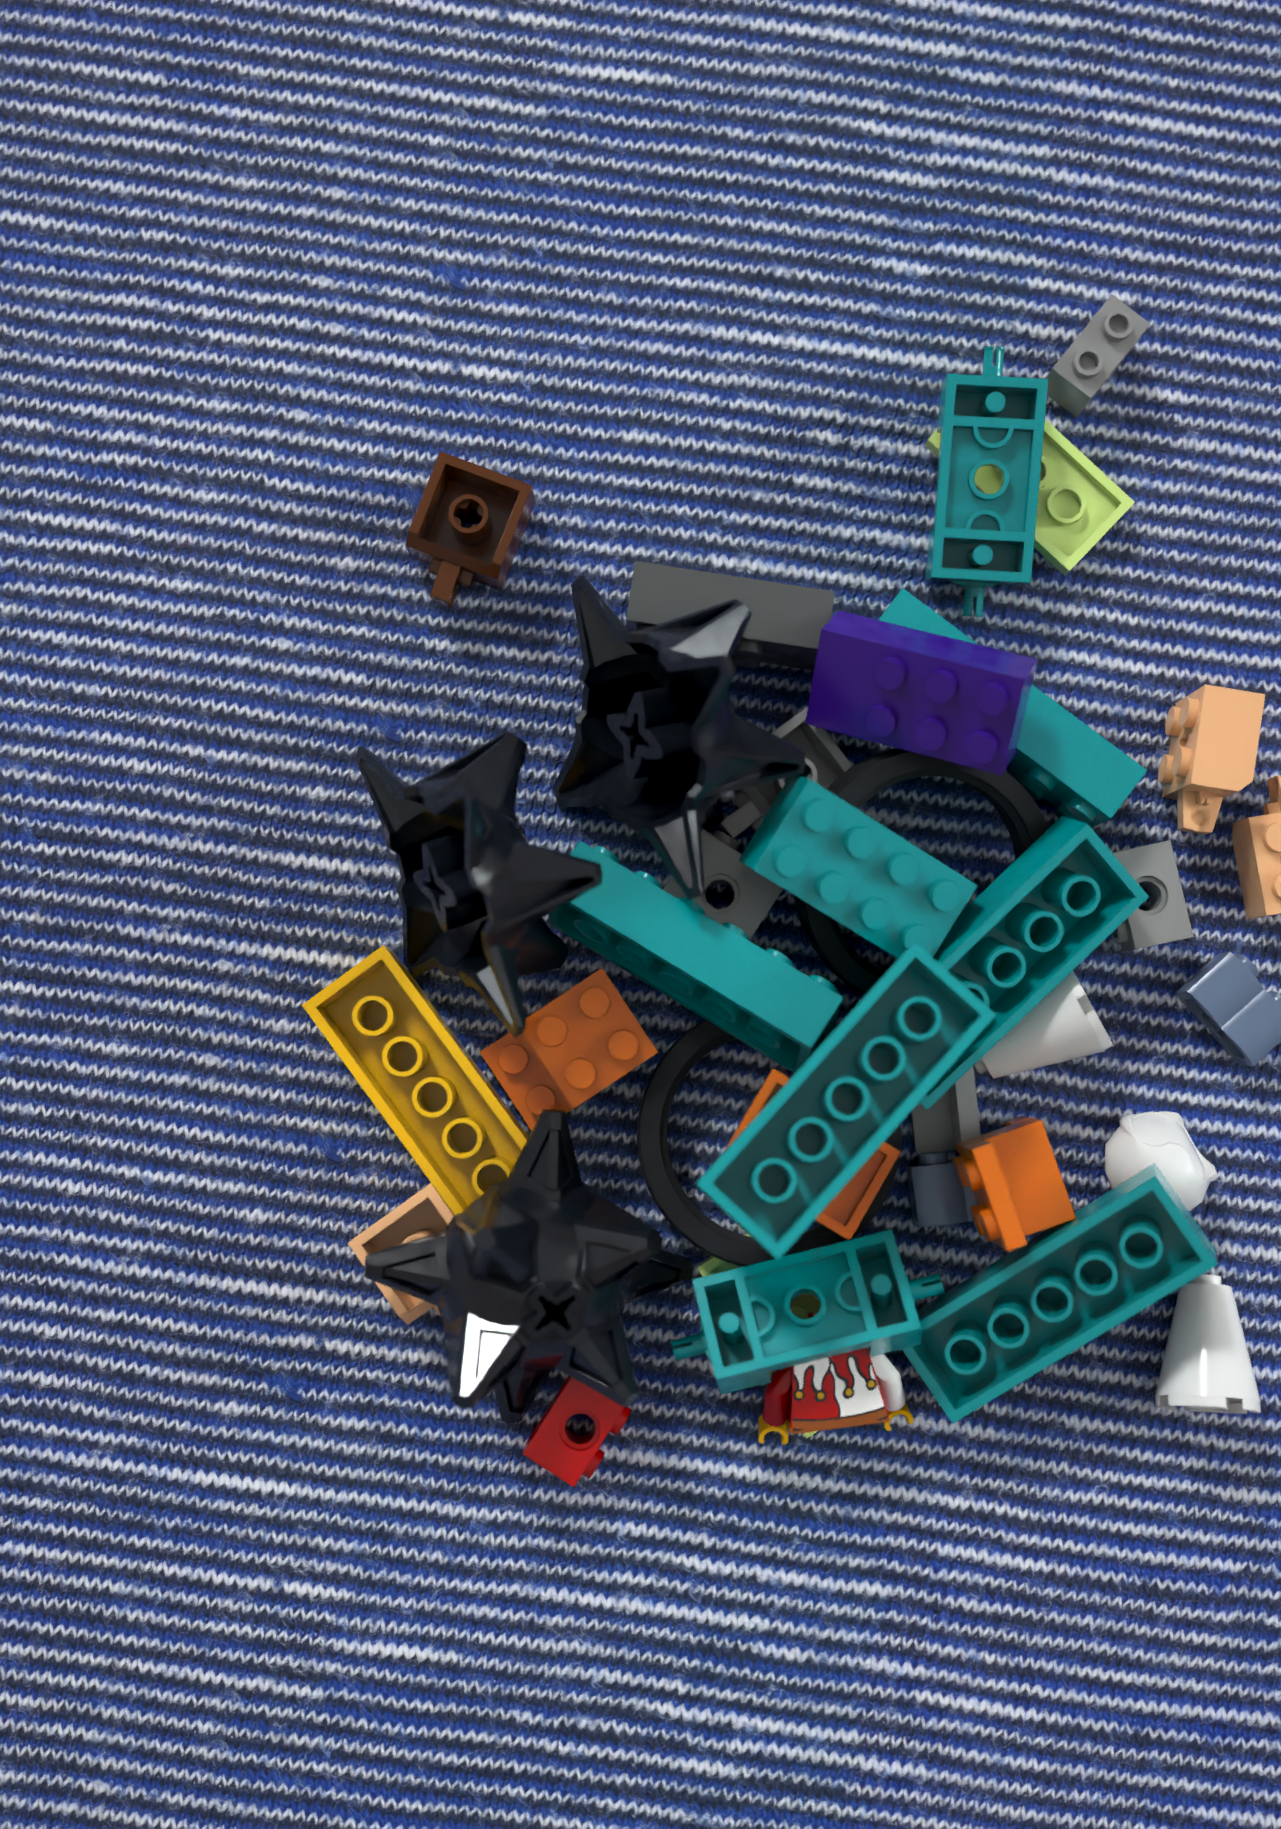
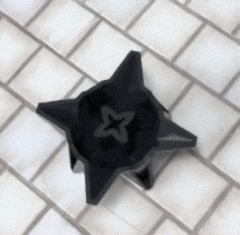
(662, 730)
(470, 877)
(535, 1280)

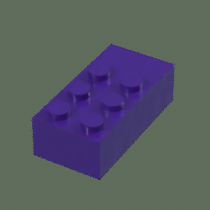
(920, 691)

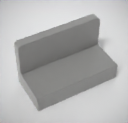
(949, 1119)

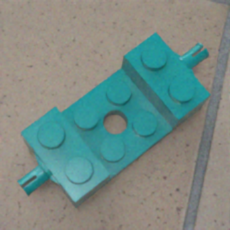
(975, 534)
(862, 1301)

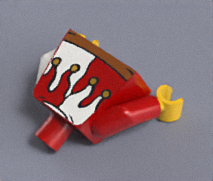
(833, 1395)

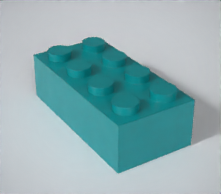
(856, 869)

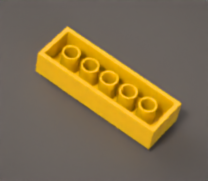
(419, 1077)

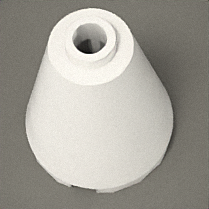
(1053, 1032)
(1207, 1353)

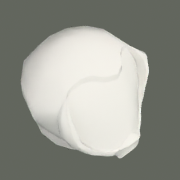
(1163, 1141)

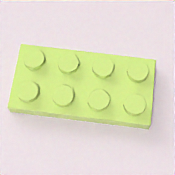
(1073, 499)

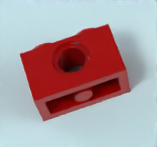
(562, 1451)

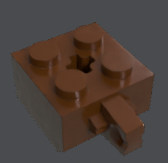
(478, 553)

